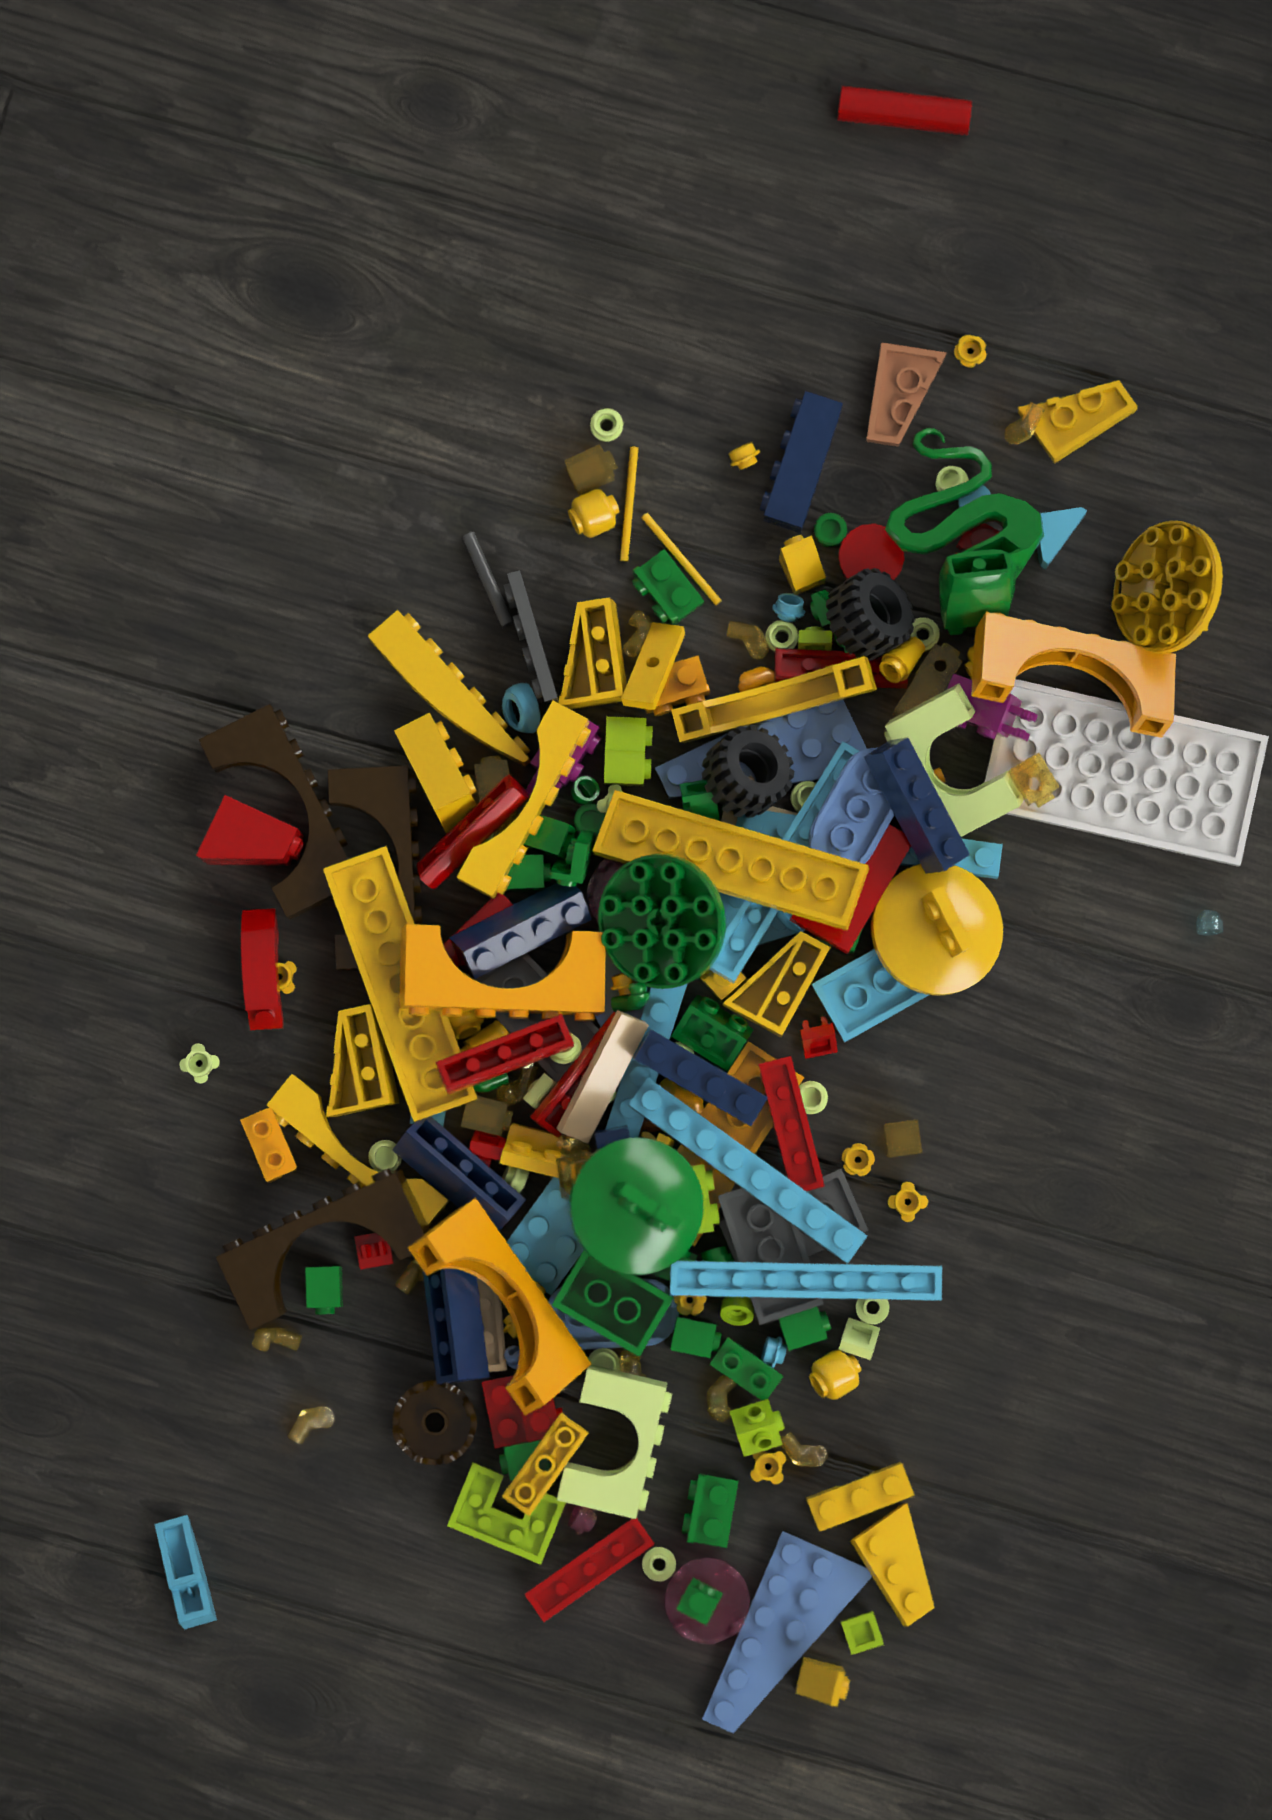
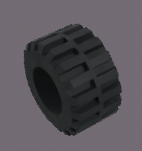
(870, 614)
(762, 756)

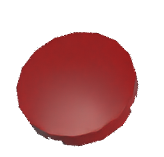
(870, 548)

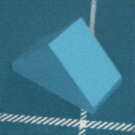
(1057, 529)

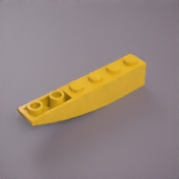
(442, 686)

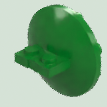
(661, 921)
(636, 1206)

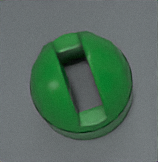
(588, 787)

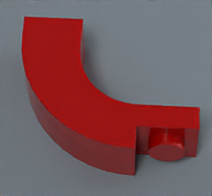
(260, 969)

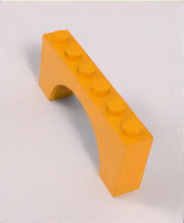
(1138, 677)
(434, 982)
(546, 1348)

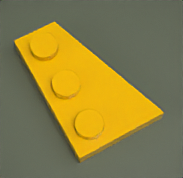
(1080, 417)

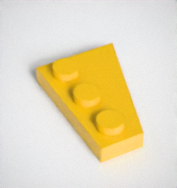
(896, 1564)

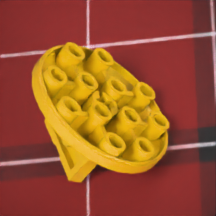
(1167, 587)
(937, 930)

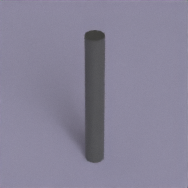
(487, 579)

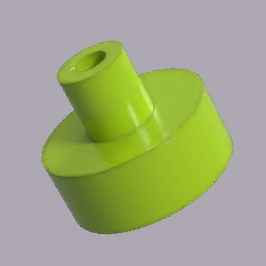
(737, 1310)

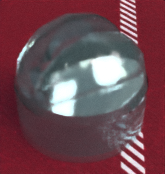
(1209, 923)

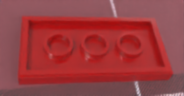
(882, 867)

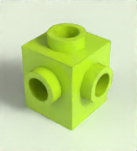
(757, 1427)

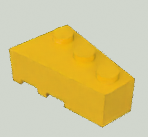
(595, 657)
(438, 769)
(780, 984)
(362, 1065)

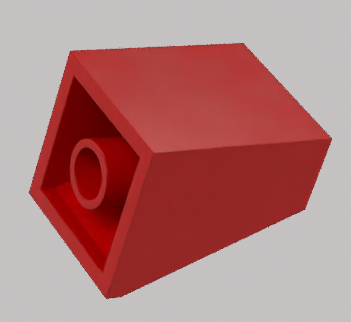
(249, 838)

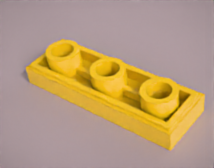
(653, 666)
(558, 1447)

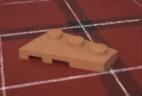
(899, 390)

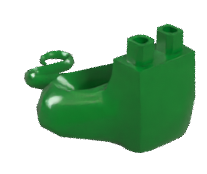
(986, 573)

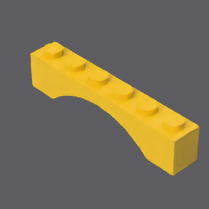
(774, 700)
(490, 862)
(304, 1110)

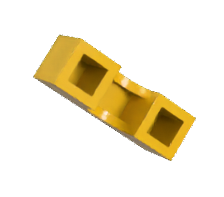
(860, 1496)

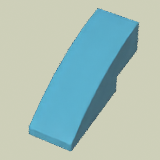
(185, 1572)

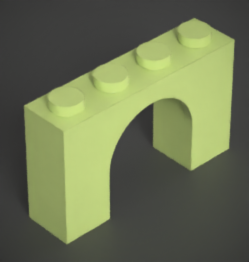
(927, 721)
(619, 1489)

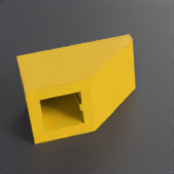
(801, 564)
(822, 1681)

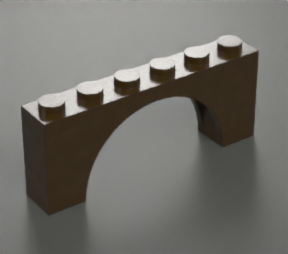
(262, 743)
(386, 797)
(256, 1265)

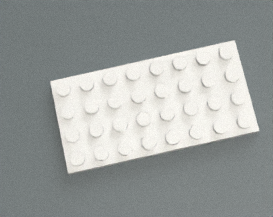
(1166, 793)

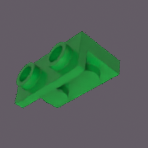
(667, 588)
(577, 861)
(712, 1031)
(711, 1510)

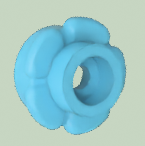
(789, 607)
(773, 1351)

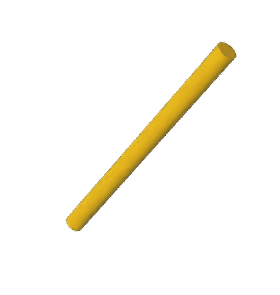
(629, 504)
(681, 559)

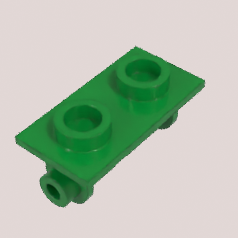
(746, 1369)

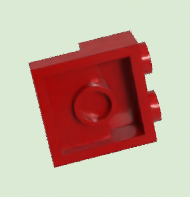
(508, 1421)

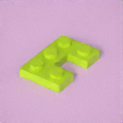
(478, 1518)

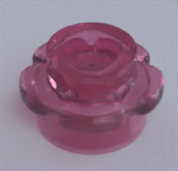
(582, 1519)

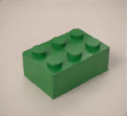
(613, 1303)

